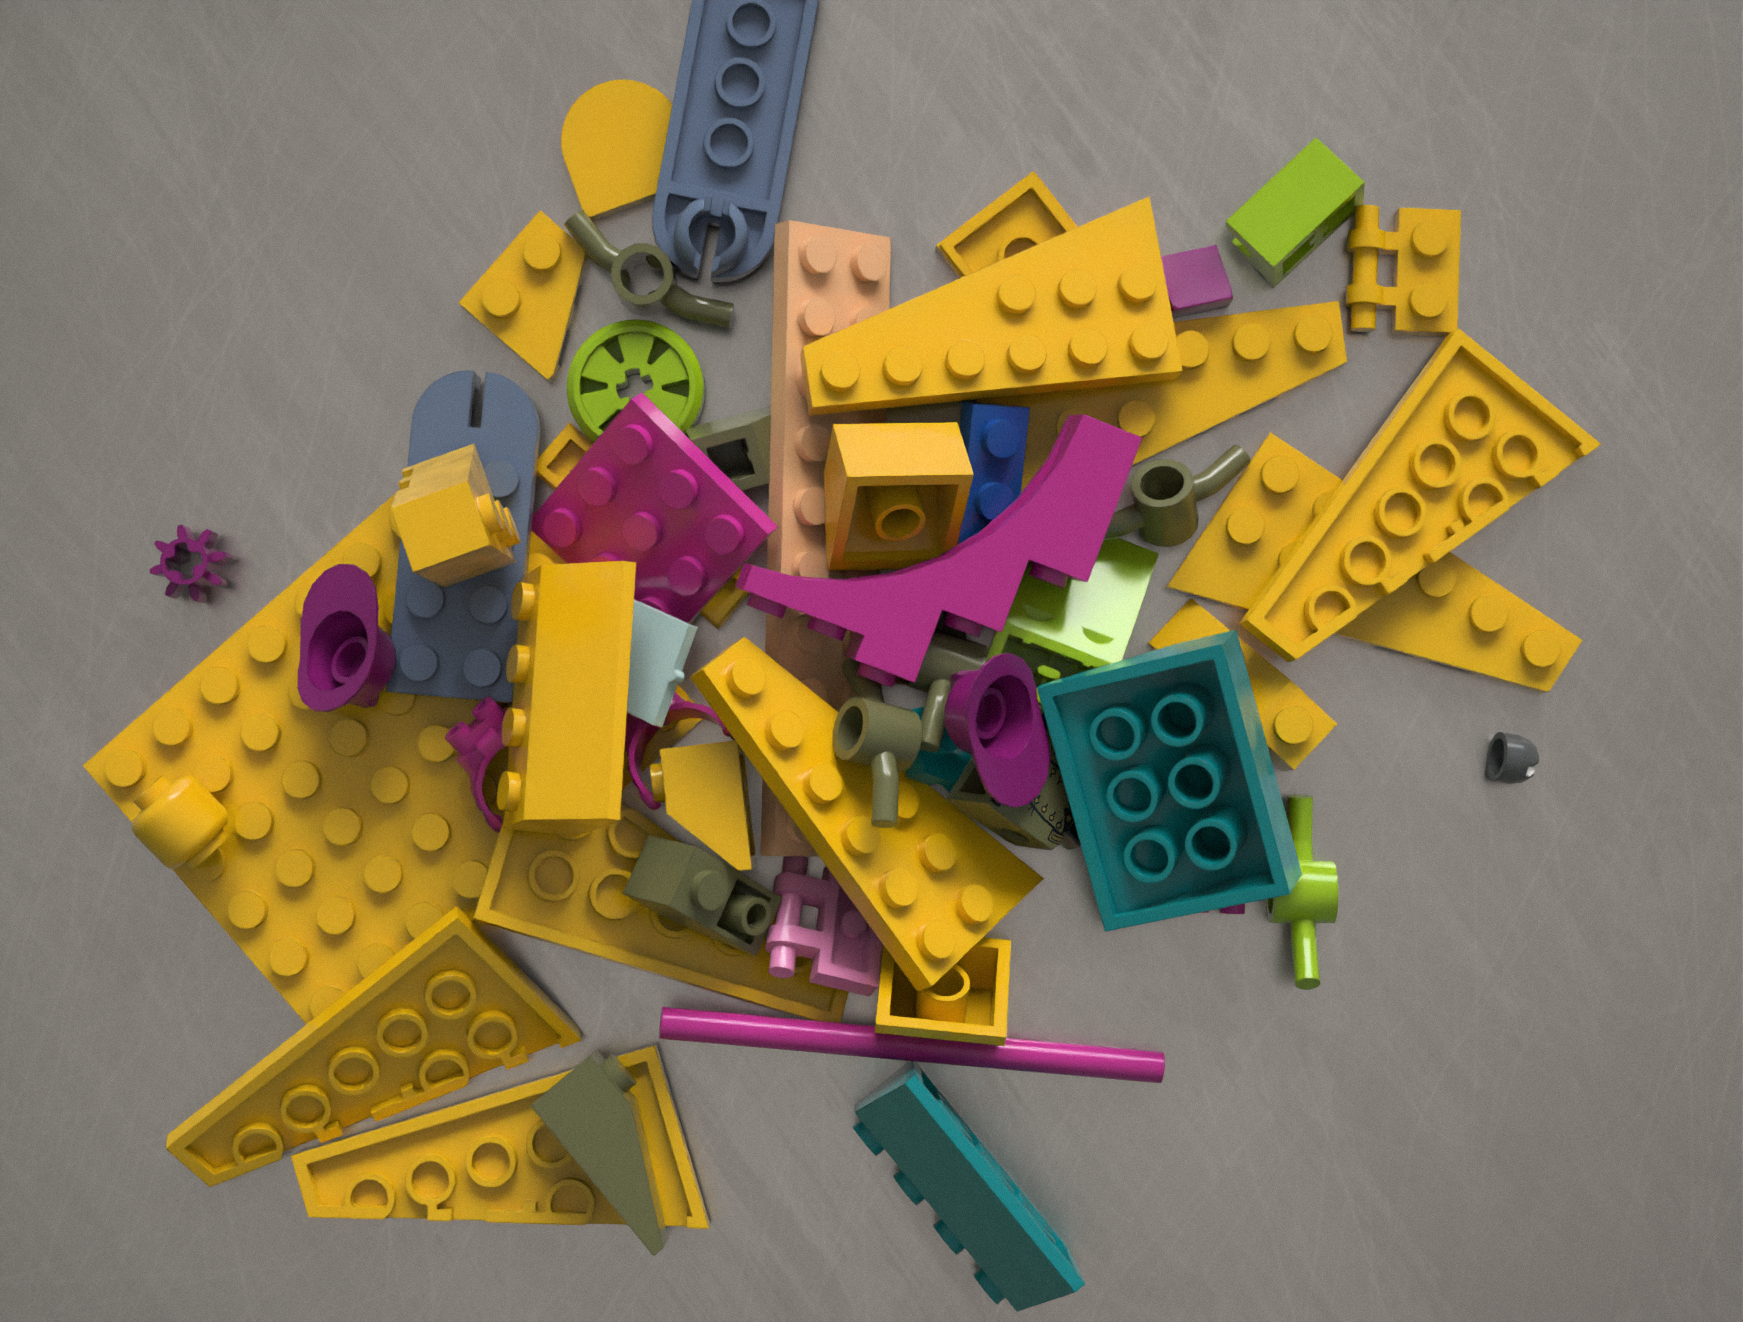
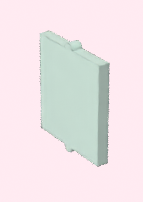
(656, 661)

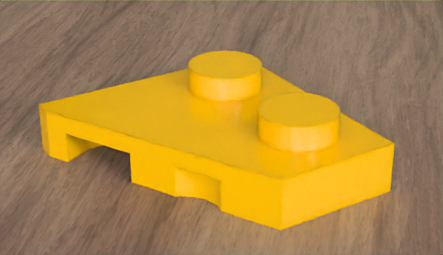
(531, 293)

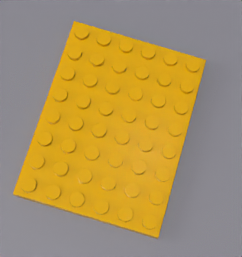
(338, 821)

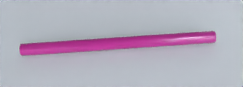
(863, 1042)

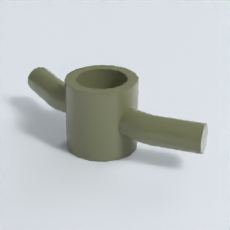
(622, 262)
(1168, 496)
(945, 656)
(877, 737)

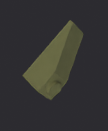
(605, 1135)

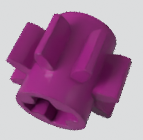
(178, 553)

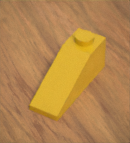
(1288, 716)

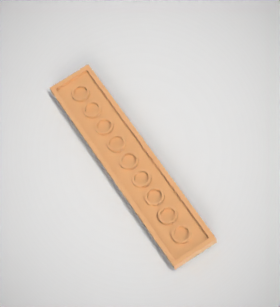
(819, 287)

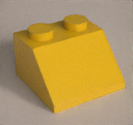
(893, 493)
(709, 797)
(961, 1006)

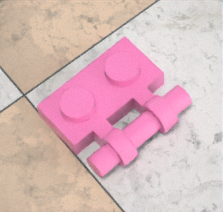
(842, 946)

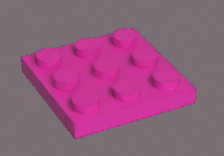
(656, 503)

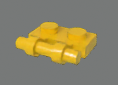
(1424, 271)

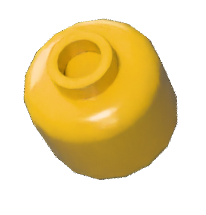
(179, 822)

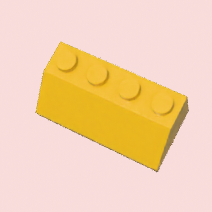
(568, 697)

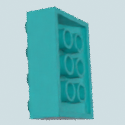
(1171, 783)
(967, 1189)

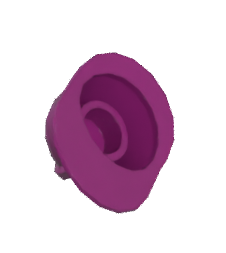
(341, 644)
(1000, 724)

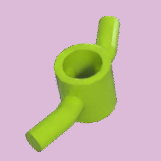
(1312, 898)

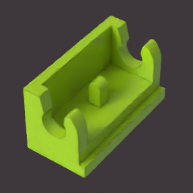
(1295, 211)

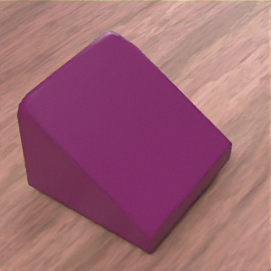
(1196, 281)

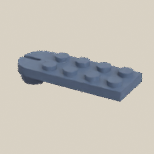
(731, 132)
(461, 635)

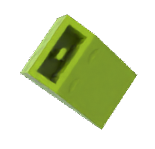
(1081, 624)

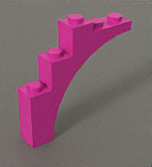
(1051, 524)

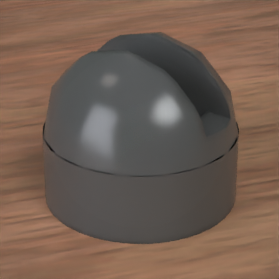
(1511, 758)

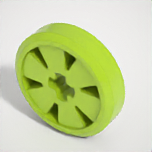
(628, 349)

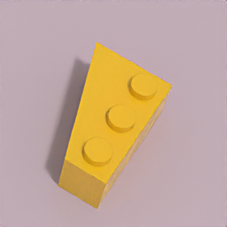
(451, 519)

